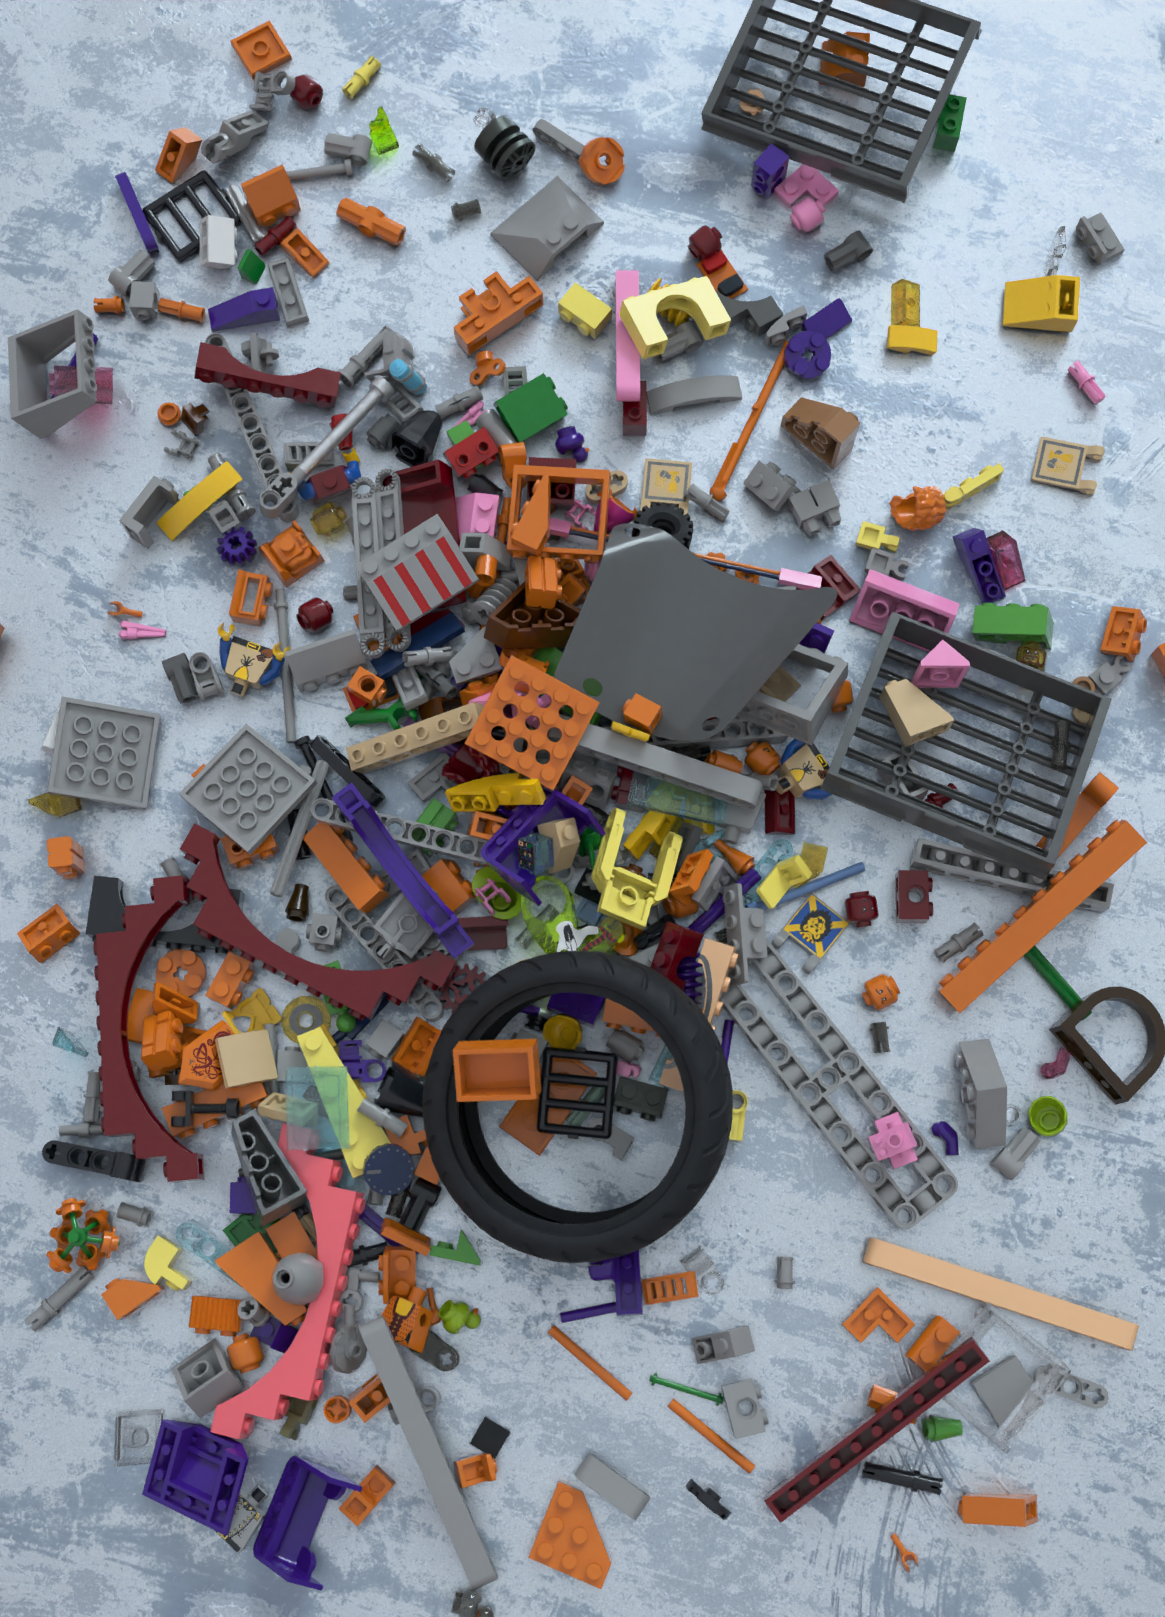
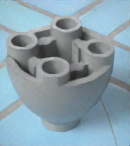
(305, 1278)

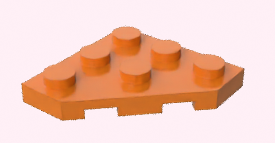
(571, 1539)

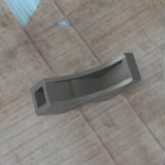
(757, 314)

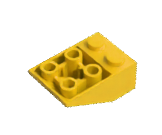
(1042, 303)

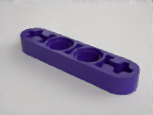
(136, 212)

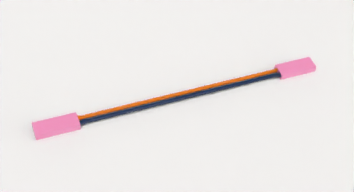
(787, 577)

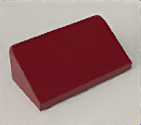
(779, 813)

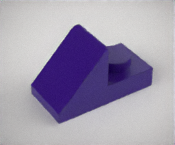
(275, 1334)

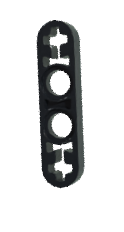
(341, 765)

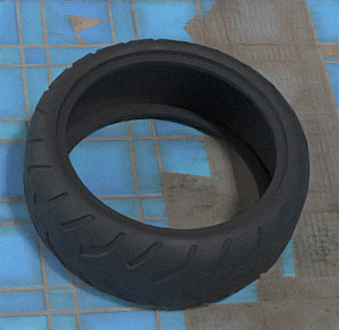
(492, 1197)

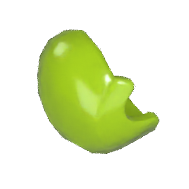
(1048, 1116)

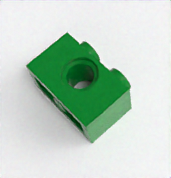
(950, 124)

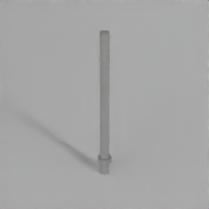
(281, 606)

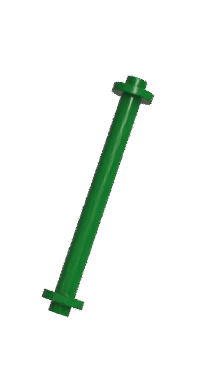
(718, 1399)

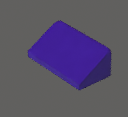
(828, 320)

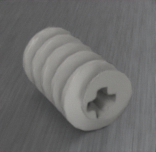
(492, 599)

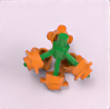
(69, 1235)

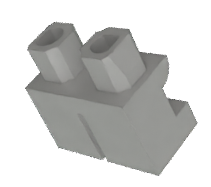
(814, 505)

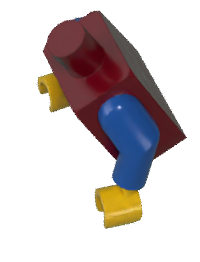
(331, 482)

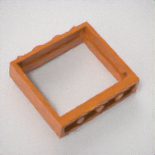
(560, 475)

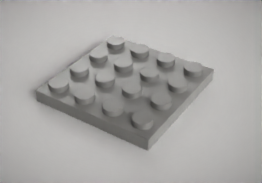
(103, 753)
(248, 789)

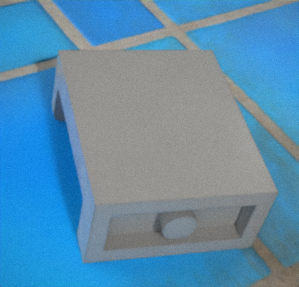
(146, 508)

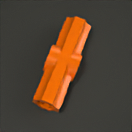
(371, 221)

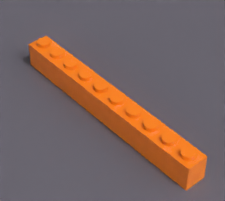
(1041, 915)

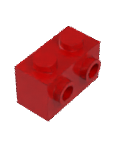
(471, 453)

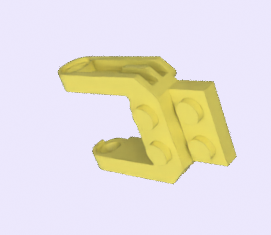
(624, 893)

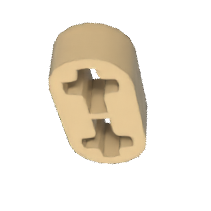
(619, 475)

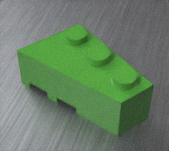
(1013, 623)

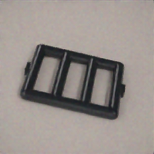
(167, 200)
(608, 1083)

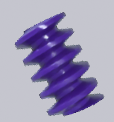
(687, 971)

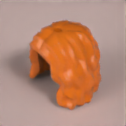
(919, 509)

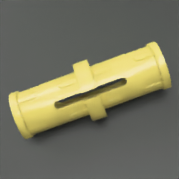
(361, 77)

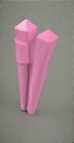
(473, 413)
(137, 631)

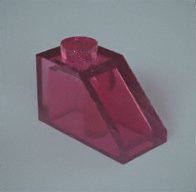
(1007, 559)

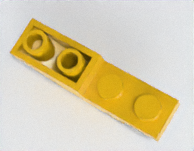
(491, 791)
(651, 829)

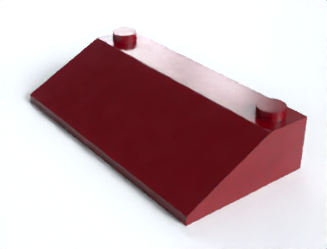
(428, 492)

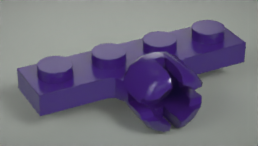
(627, 1279)

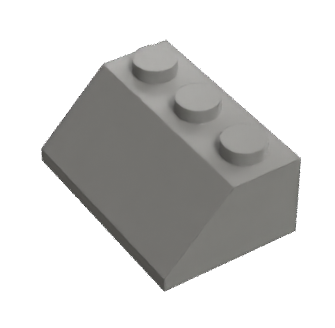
(326, 661)

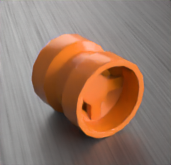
(333, 1410)

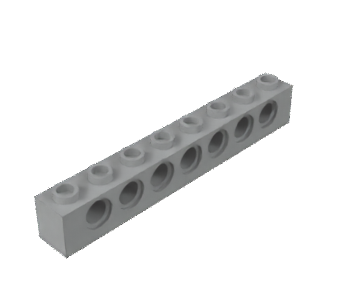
(976, 868)

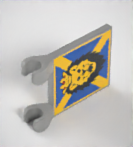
(814, 928)

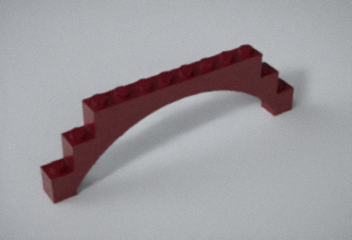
(349, 988)
(122, 1101)

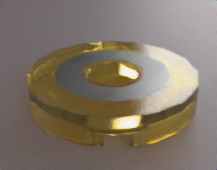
(296, 1009)

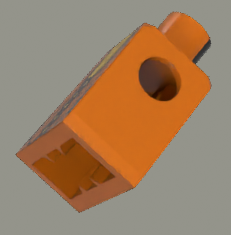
(409, 1320)

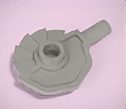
(347, 1344)

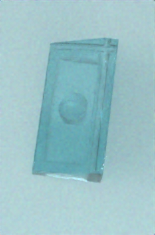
(67, 1041)

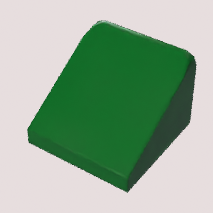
(251, 267)

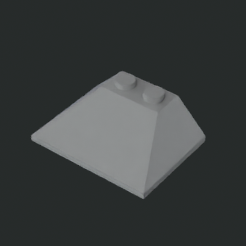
(546, 227)

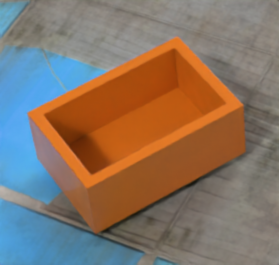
(497, 1070)

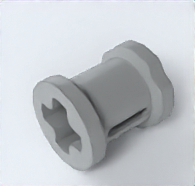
(252, 1311)

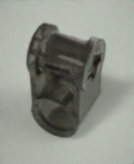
(433, 1350)

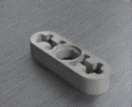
(558, 140)
(1090, 1386)

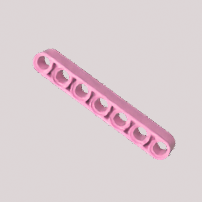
(626, 352)

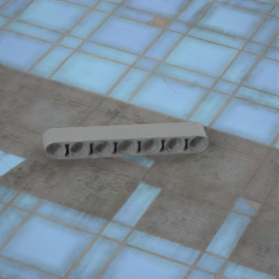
(374, 945)

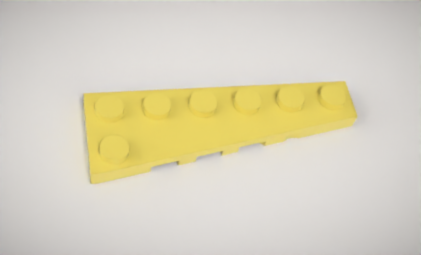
(363, 1132)

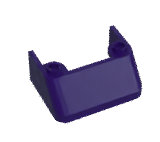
(502, 848)
(294, 1517)

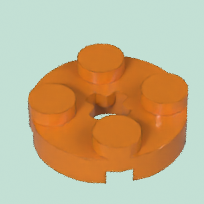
(590, 162)
(187, 960)

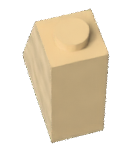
(913, 712)

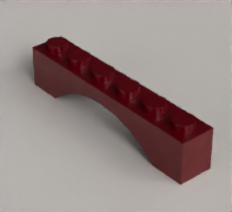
(219, 366)

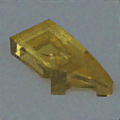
(56, 804)
(814, 857)

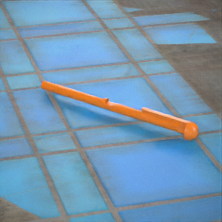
(736, 449)

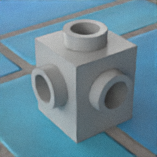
(324, 923)

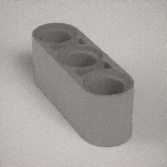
(612, 1486)

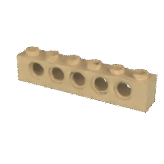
(413, 739)

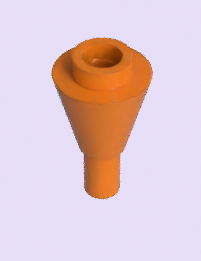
(738, 860)

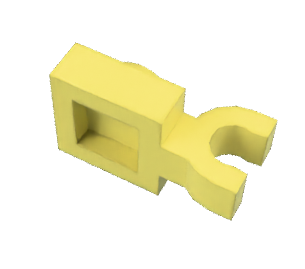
(873, 536)

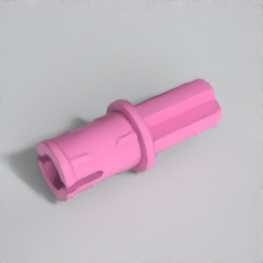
(1086, 382)

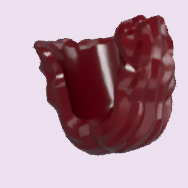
(469, 765)

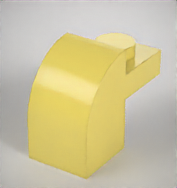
(159, 1263)

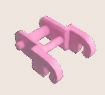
(569, 514)
(490, 884)
(626, 1069)

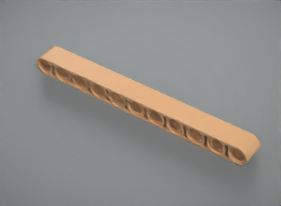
(1001, 1293)

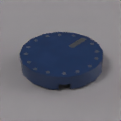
(388, 1169)

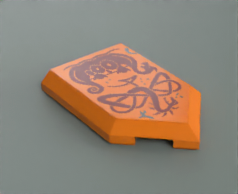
(201, 1061)

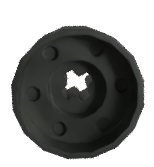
(504, 147)

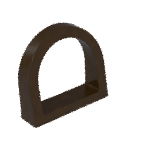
(1088, 1058)

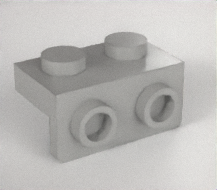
(770, 484)

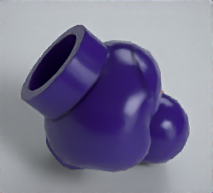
(570, 439)

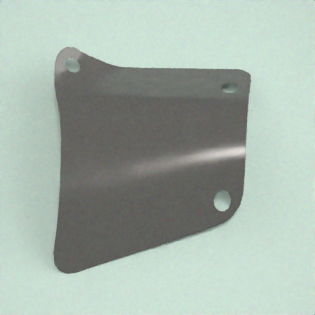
(681, 633)

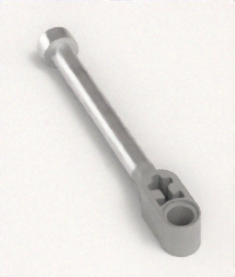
(379, 390)

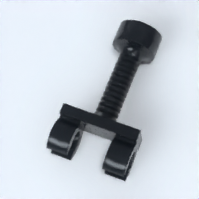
(230, 1108)

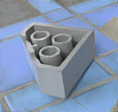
(983, 1093)

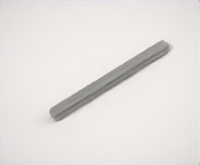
(298, 831)

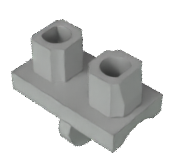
(260, 352)

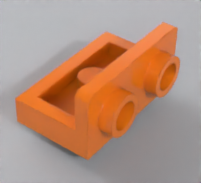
(417, 1047)

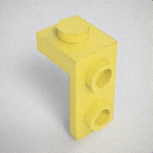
(781, 879)

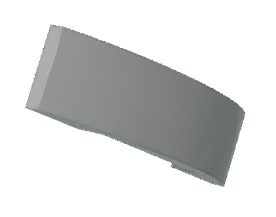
(694, 391)

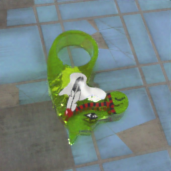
(564, 932)

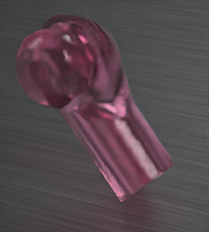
(1058, 1067)

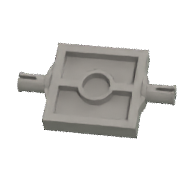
(402, 928)

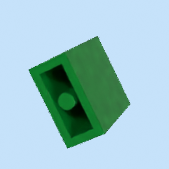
(531, 408)

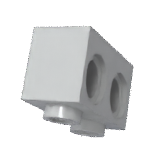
(598, 778)

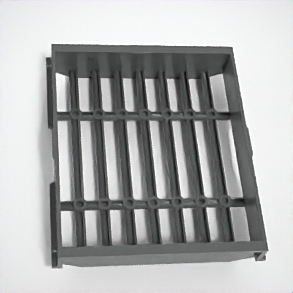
(836, 162)
(971, 834)

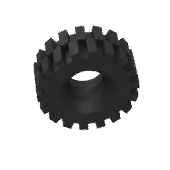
(667, 519)

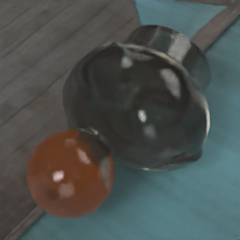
(467, 1604)

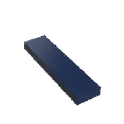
(431, 636)

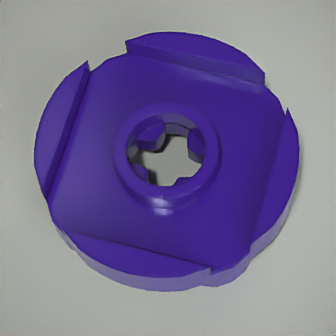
(801, 366)

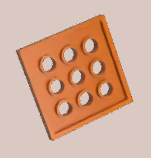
(560, 695)

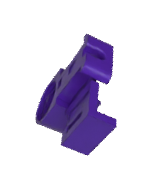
(351, 1059)

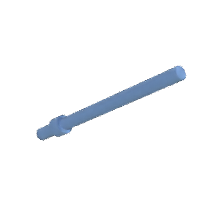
(814, 885)

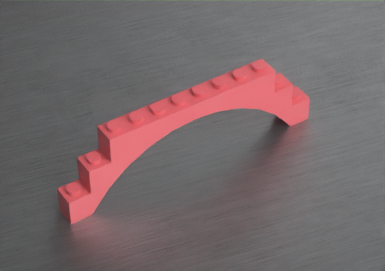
(303, 1364)

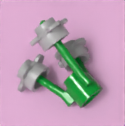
(585, 855)

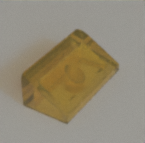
(905, 303)

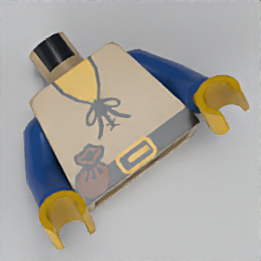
(248, 662)
(802, 771)

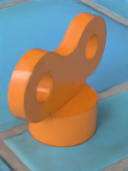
(486, 367)

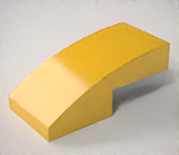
(908, 338)

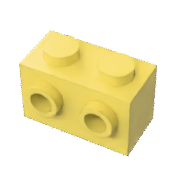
(584, 311)

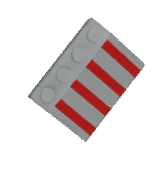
(417, 572)

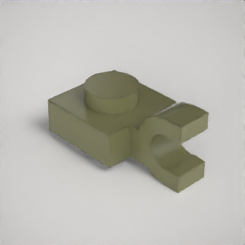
(298, 1412)

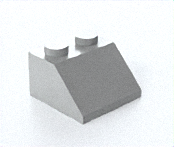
(207, 1378)

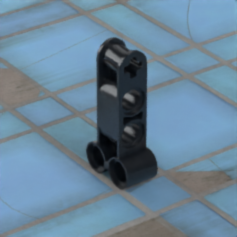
(119, 1165)

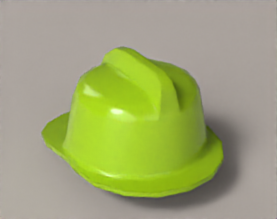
(501, 908)

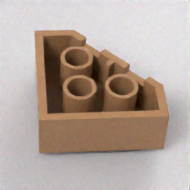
(822, 429)

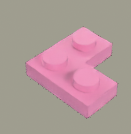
(807, 182)

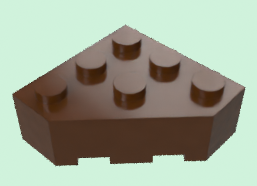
(522, 626)

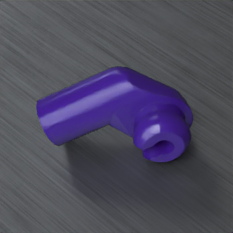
(949, 1135)

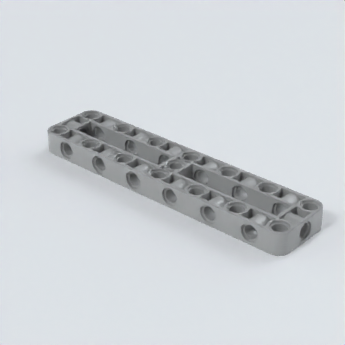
(821, 1109)

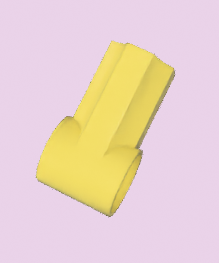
(738, 1118)

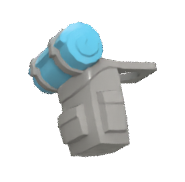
(397, 362)

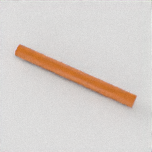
(589, 1362)
(711, 1436)

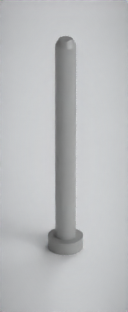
(321, 171)

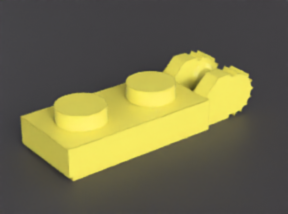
(971, 486)

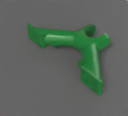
(389, 715)

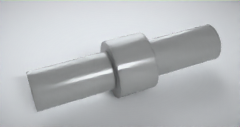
(84, 1130)

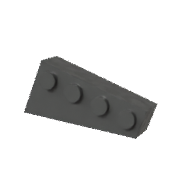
(268, 1174)

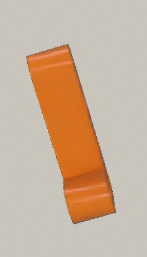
(1089, 802)

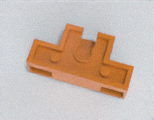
(495, 310)

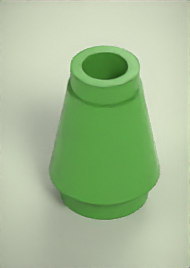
(941, 1428)

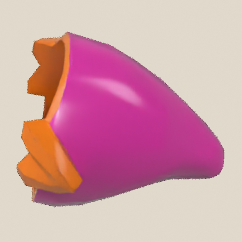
(617, 513)

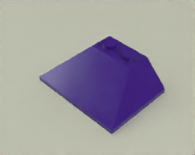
(197, 1473)

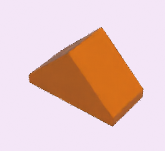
(179, 1004)

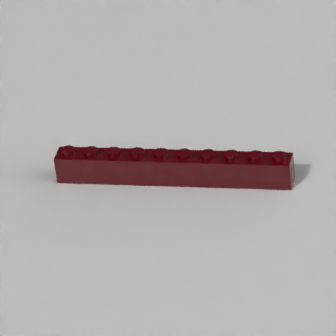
(876, 1429)

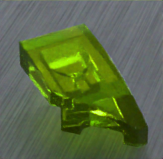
(382, 133)

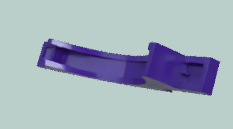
(402, 872)

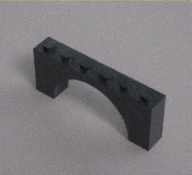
(106, 913)

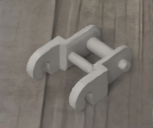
(177, 452)

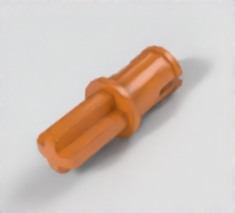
(181, 309)

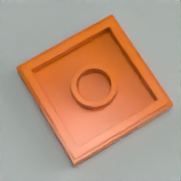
(261, 49)

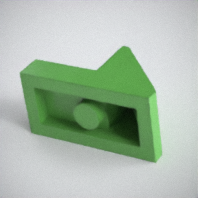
(463, 1253)

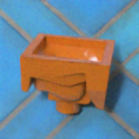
(291, 554)

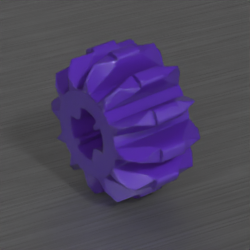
(232, 539)

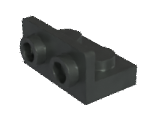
(640, 1098)

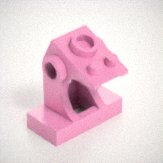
(893, 1141)

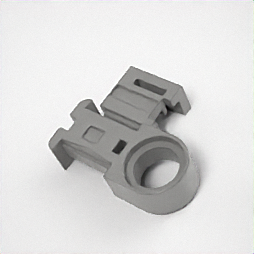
(270, 85)

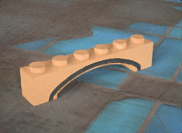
(716, 962)

